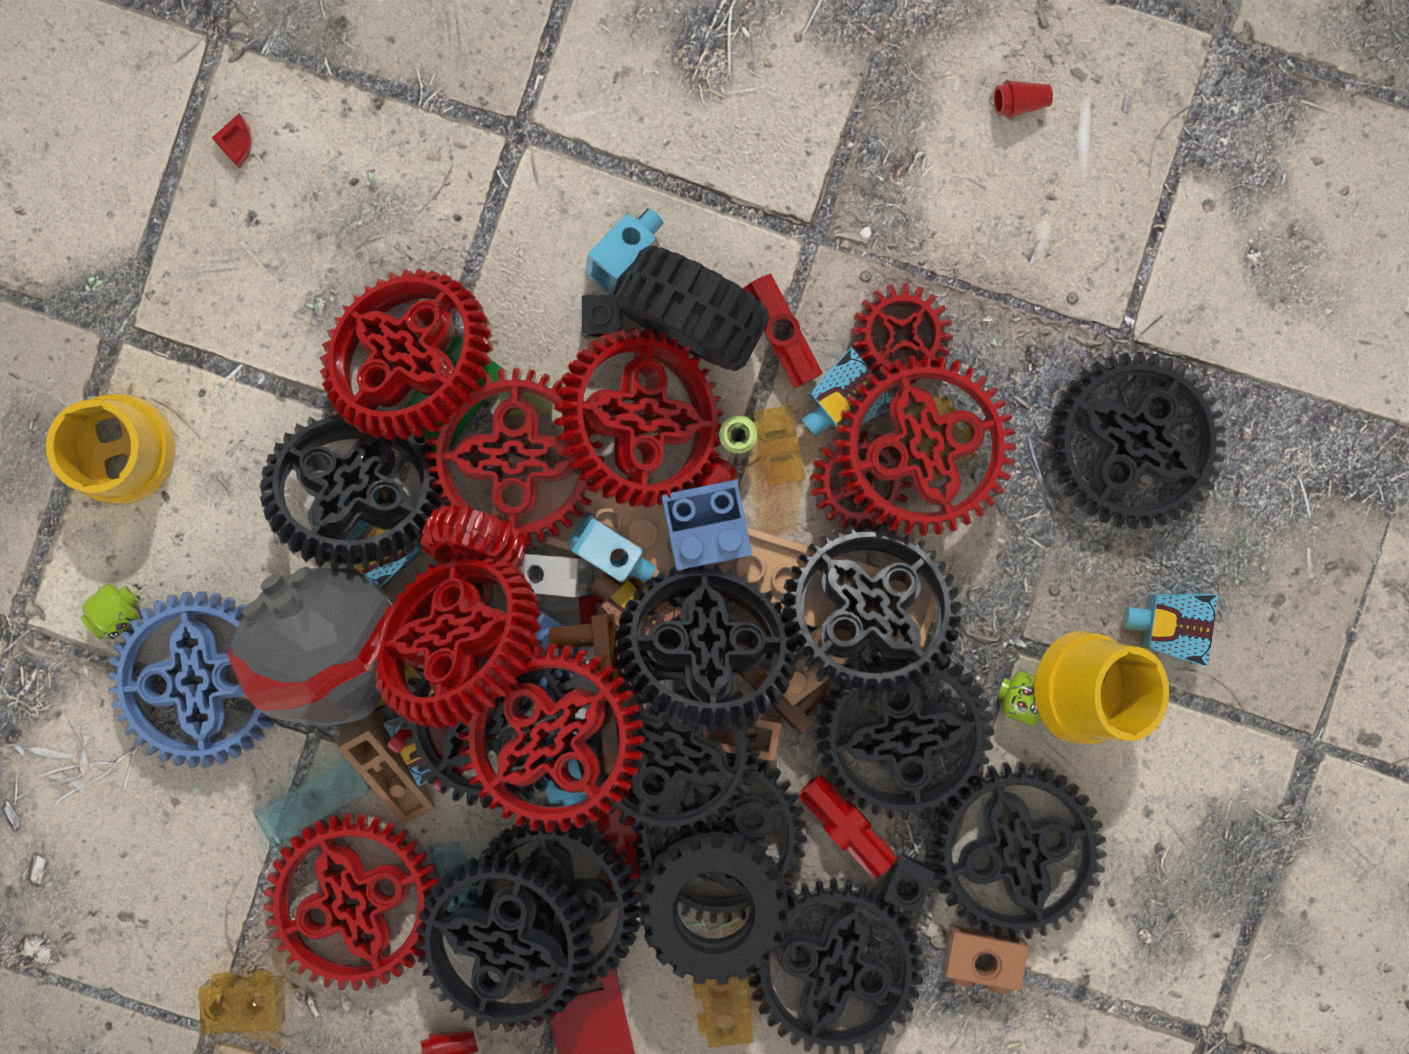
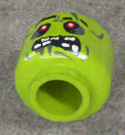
(109, 611)
(1019, 698)

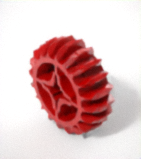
(887, 323)
(834, 497)
(469, 532)

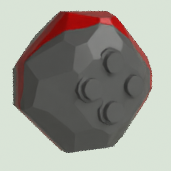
(312, 646)

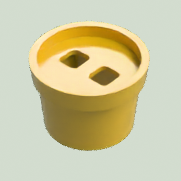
(81, 457)
(1100, 689)

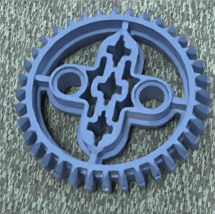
(197, 696)

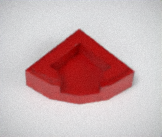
(235, 140)

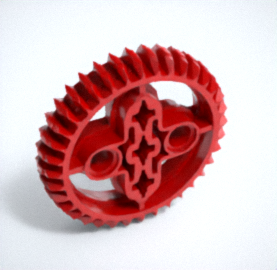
(387, 342)
(649, 406)
(922, 427)
(445, 456)
(456, 639)
(558, 769)
(339, 915)

